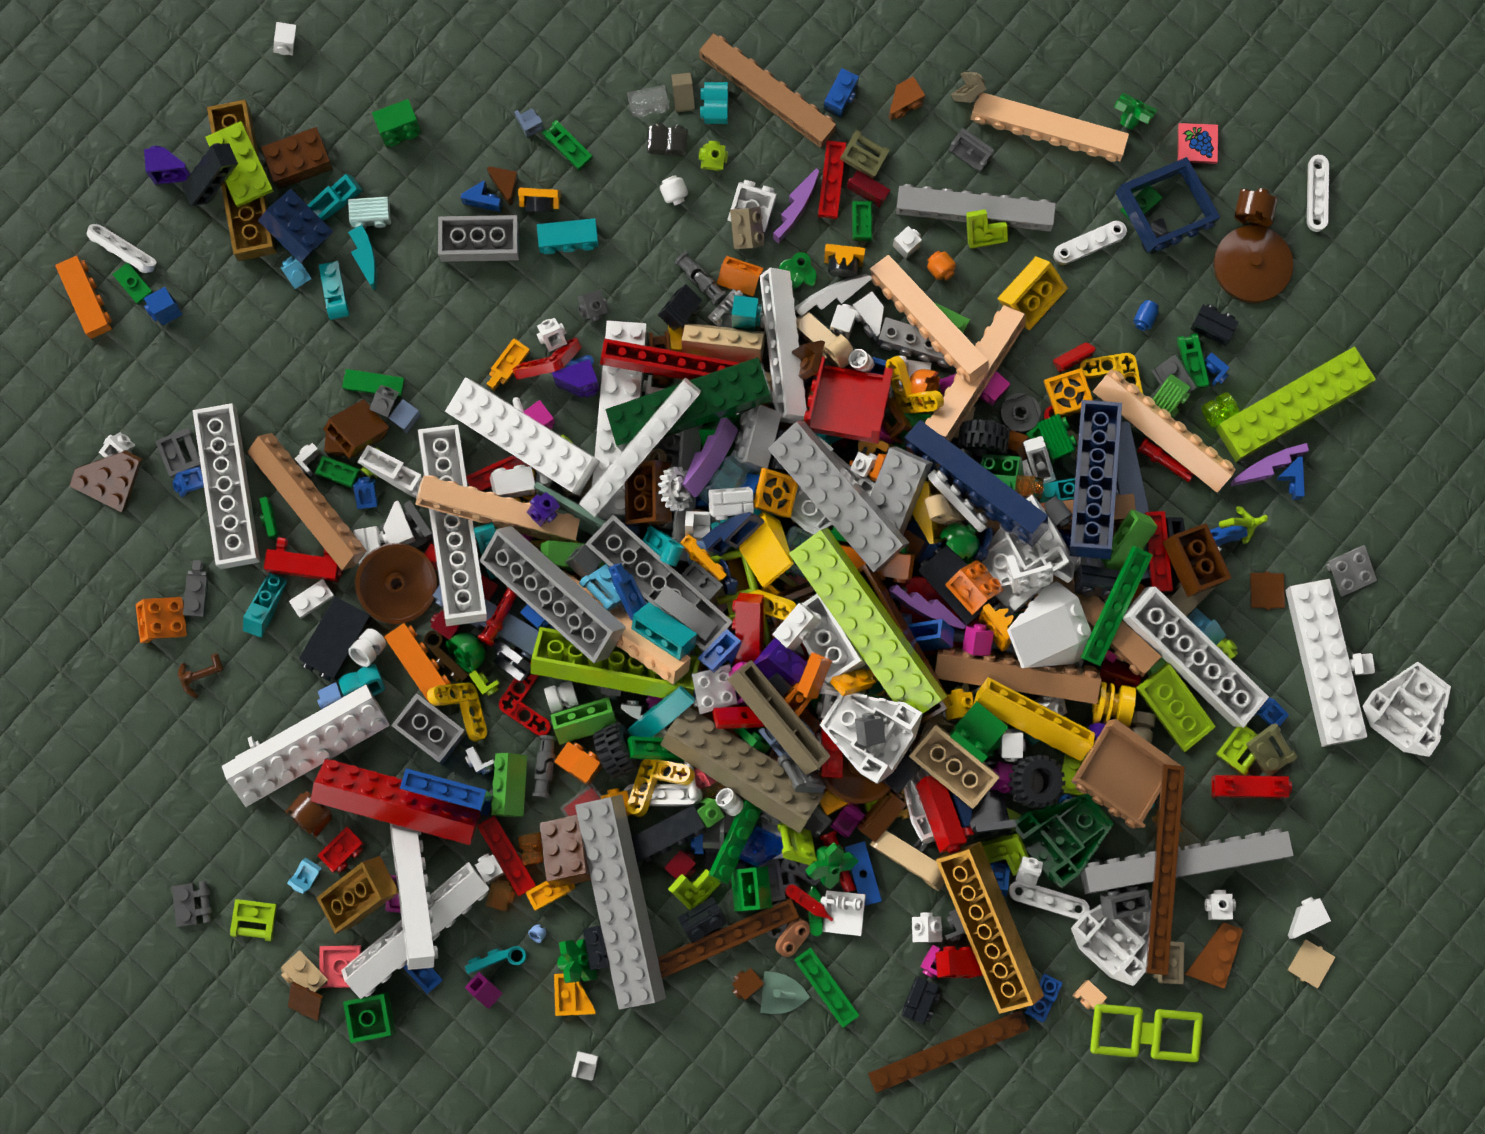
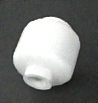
(674, 190)

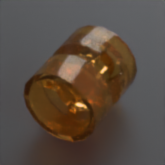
(532, 848)

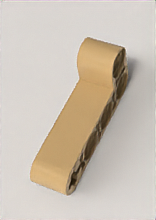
(835, 349)
(943, 511)
(910, 859)

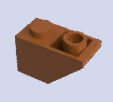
(906, 97)

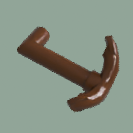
(188, 676)

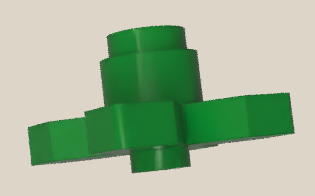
(1133, 111)
(830, 863)
(575, 962)

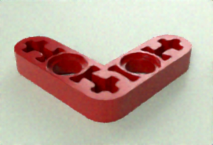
(555, 362)
(518, 706)

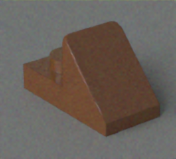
(810, 356)

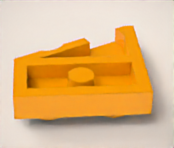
(571, 998)

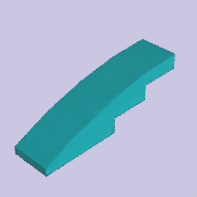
(662, 714)

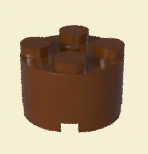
(1256, 207)
(309, 814)

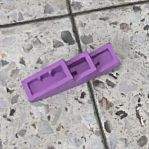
(799, 200)
(707, 462)
(1264, 468)
(931, 610)

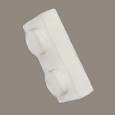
(311, 598)

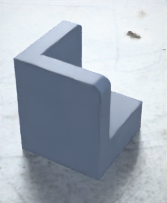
(529, 122)
(405, 416)

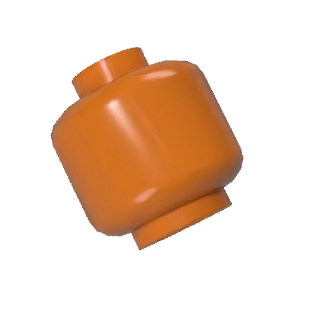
(941, 265)

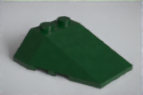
(1064, 836)

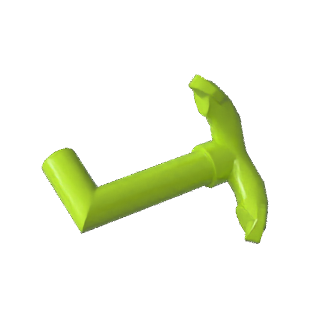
(1247, 521)

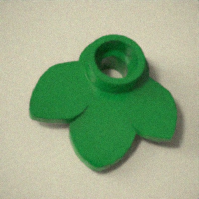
(798, 273)

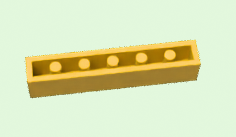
(1035, 719)

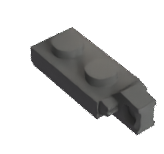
(196, 591)

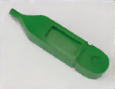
(815, 921)

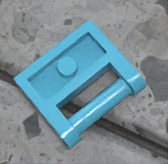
(603, 580)

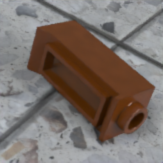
(659, 341)
(903, 423)
(882, 814)

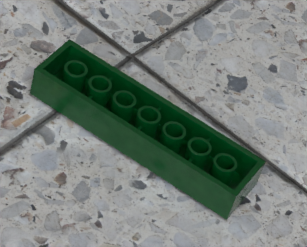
(720, 396)

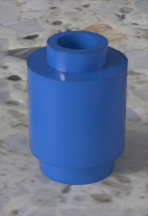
(1146, 315)

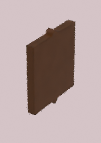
(1267, 590)
(305, 1001)

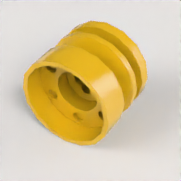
(1114, 705)

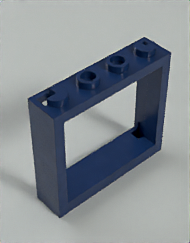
(1138, 219)

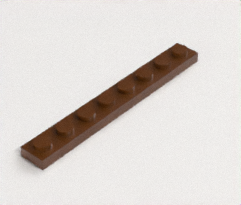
(727, 938)
(948, 1051)

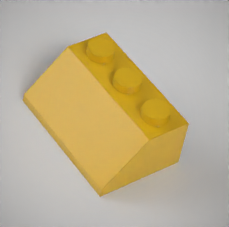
(1034, 291)

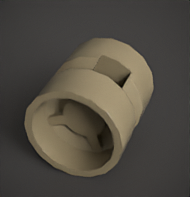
(1142, 724)

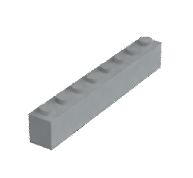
(953, 206)

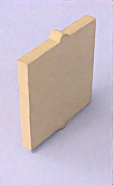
(1311, 963)

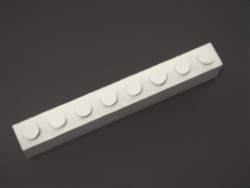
(781, 341)
(640, 447)
(413, 897)

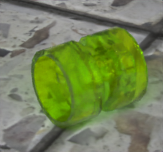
(1218, 410)

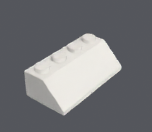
(831, 641)

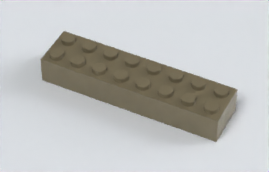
(739, 768)

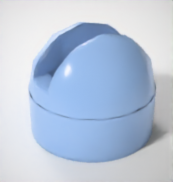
(537, 933)

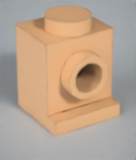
(1089, 995)

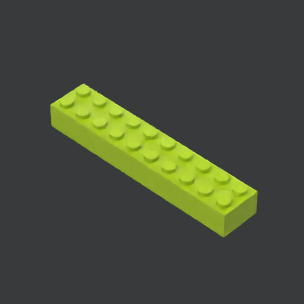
(866, 622)

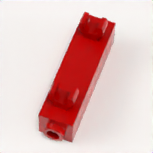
(301, 565)
(1250, 786)
(942, 815)

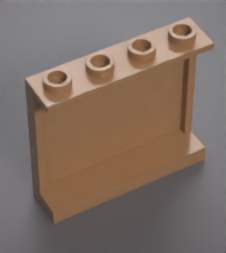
(1122, 773)

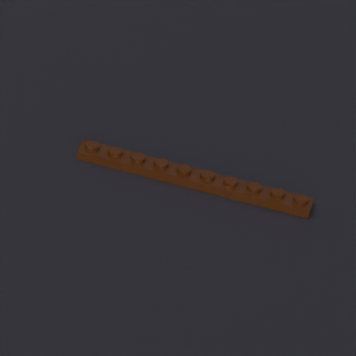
(1165, 869)

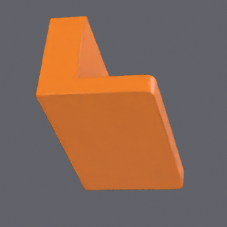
(739, 275)
(814, 675)

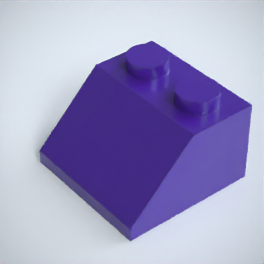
(164, 166)
(577, 379)
(781, 660)

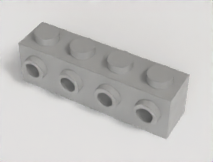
(909, 342)

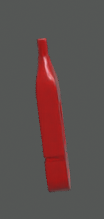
(807, 901)

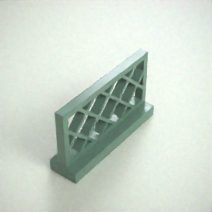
(587, 523)

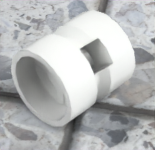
(367, 647)
(561, 696)

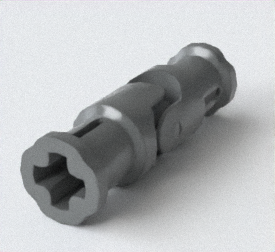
(701, 279)
(545, 763)

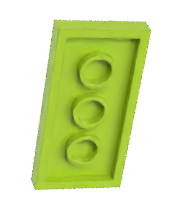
(248, 178)
(1175, 707)

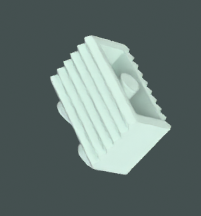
(369, 212)

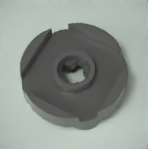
(1026, 404)

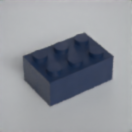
(295, 225)

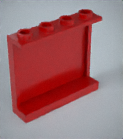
(848, 403)

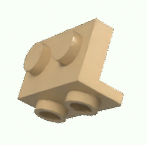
(303, 972)

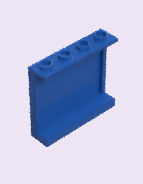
(447, 790)

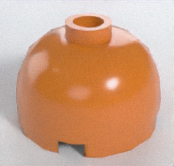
(923, 381)

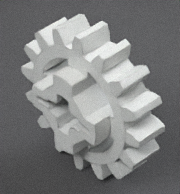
(672, 490)

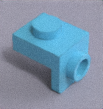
(295, 272)
(305, 876)

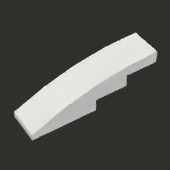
(841, 291)
(391, 470)

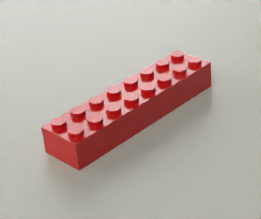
(382, 799)

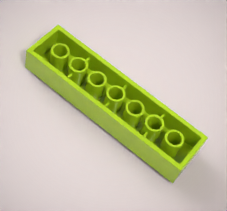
(1295, 404)
(560, 659)

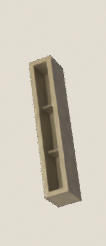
(778, 717)

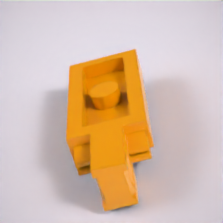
(502, 369)
(702, 557)
(854, 681)
(546, 894)

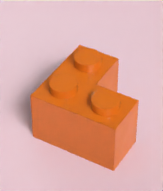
(579, 763)

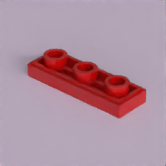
(735, 718)

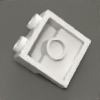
(750, 196)

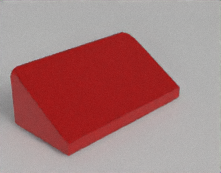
(1074, 357)

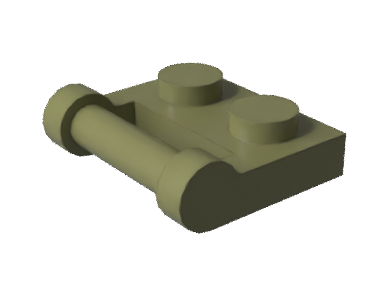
(861, 158)
(1266, 754)

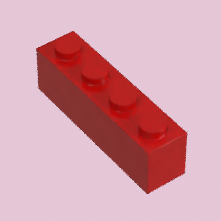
(749, 626)

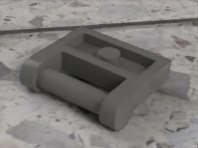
(173, 455)
(801, 783)

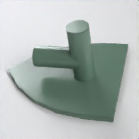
(781, 994)

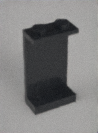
(939, 571)
(333, 638)
(990, 814)

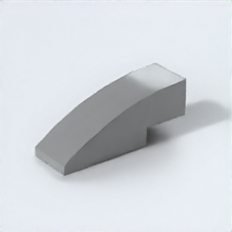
(685, 612)

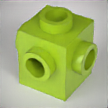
(708, 162)

